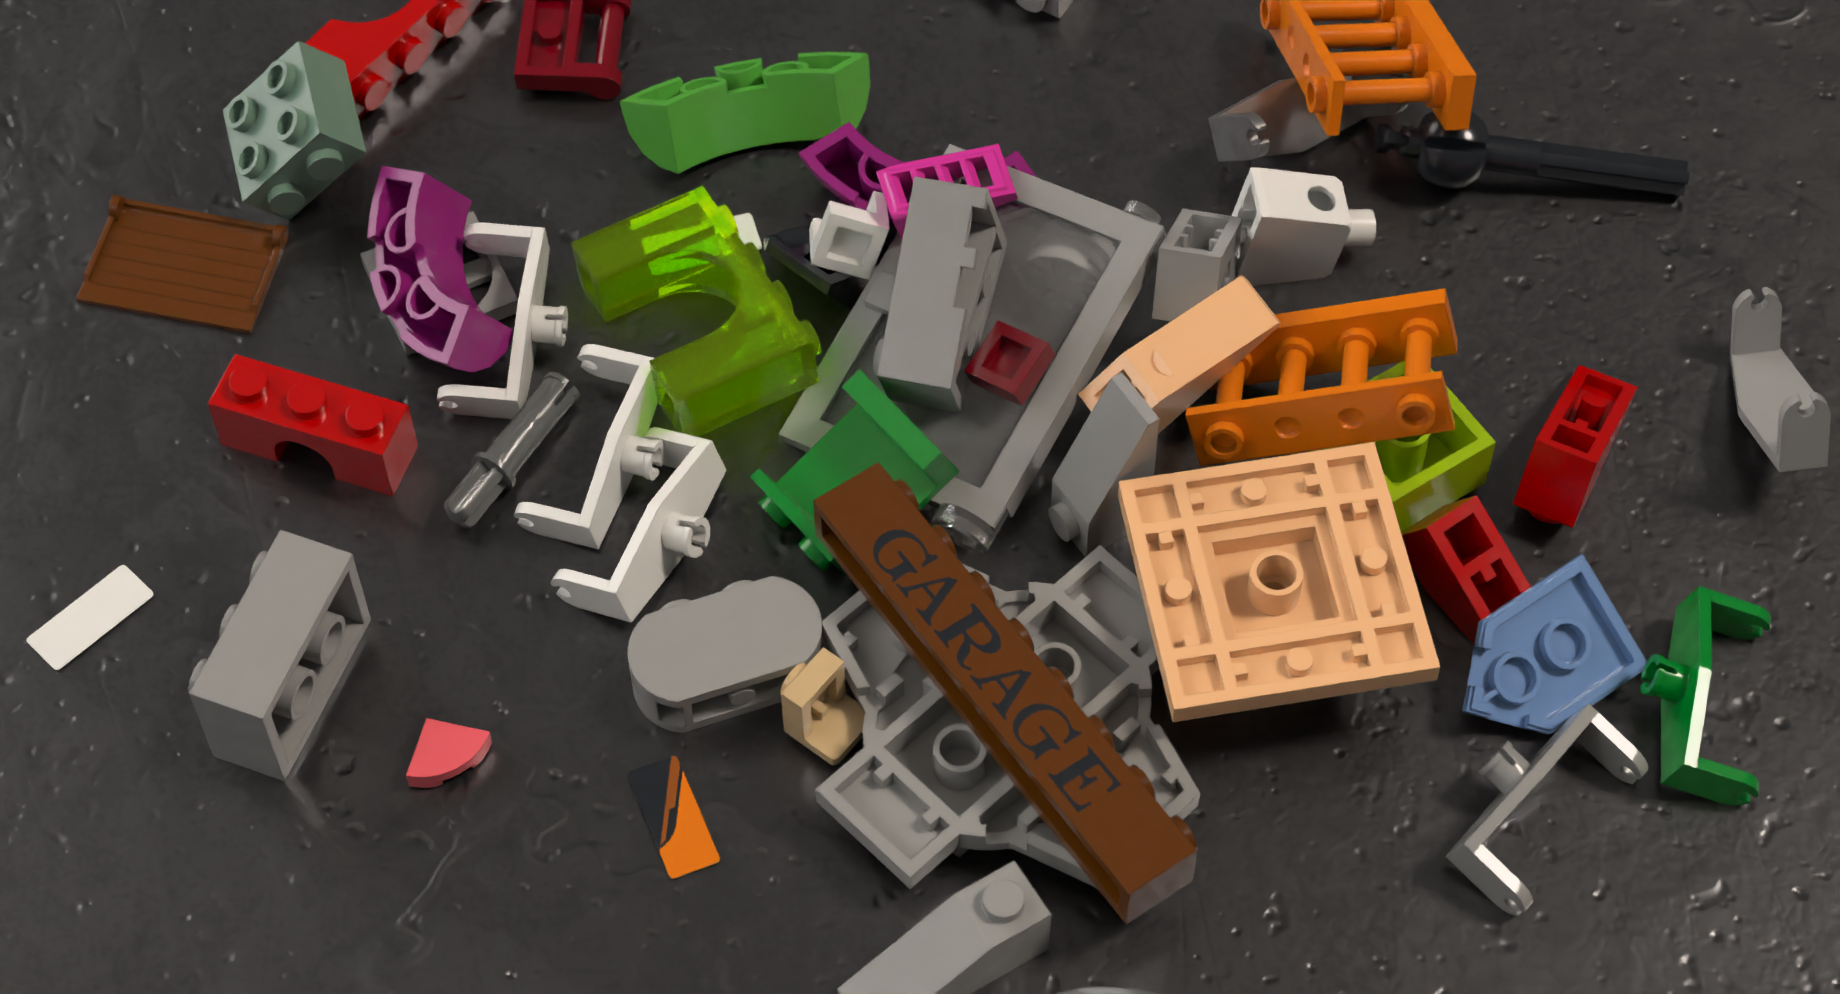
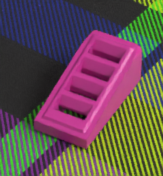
(898, 179)

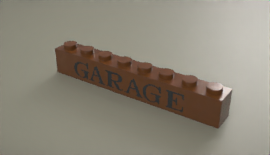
(1006, 692)

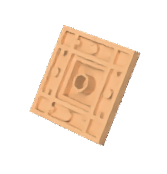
(1276, 582)

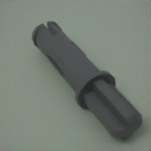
(497, 467)

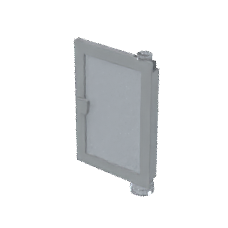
(1064, 279)

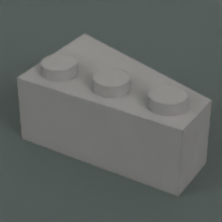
(940, 294)

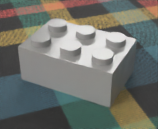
(280, 654)

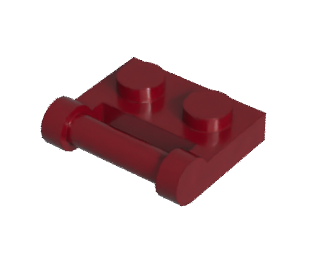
(552, 44)

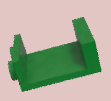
(866, 435)

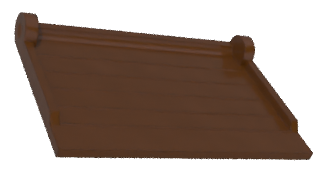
(183, 265)

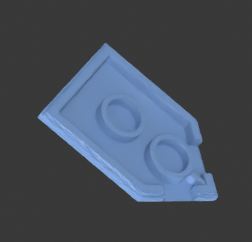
(1550, 652)

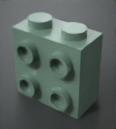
(293, 131)

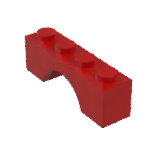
(390, 48)

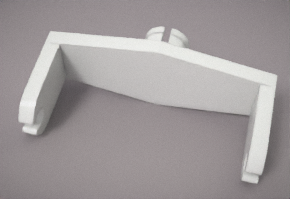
(532, 323)
(622, 455)
(662, 535)

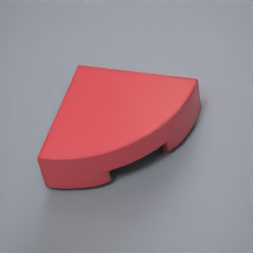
(445, 752)

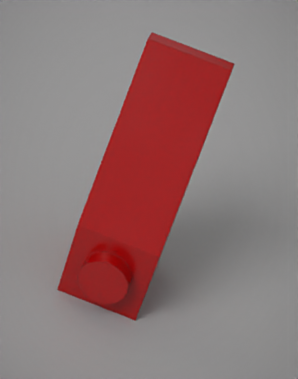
(1573, 446)
(1464, 563)

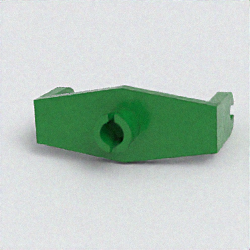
(1684, 688)

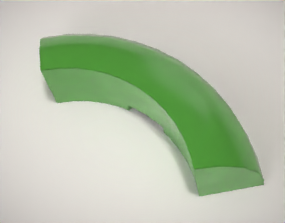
(747, 107)

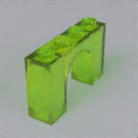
(697, 248)

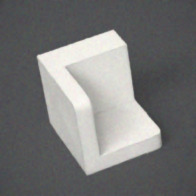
(850, 237)

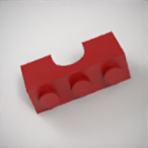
(357, 432)

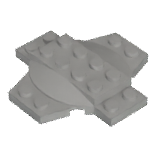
(926, 777)

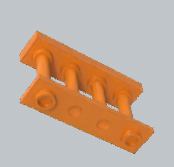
(1418, 45)
(1357, 411)

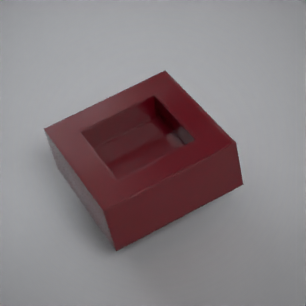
(1010, 363)

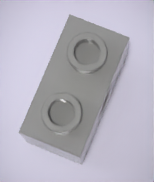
(1195, 261)

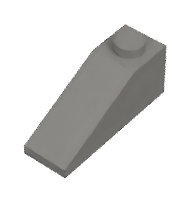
(1111, 447)
(963, 941)

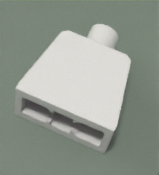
(1296, 226)

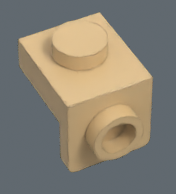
(819, 709)

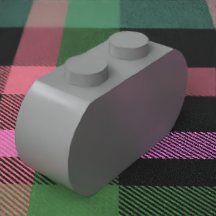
(721, 652)

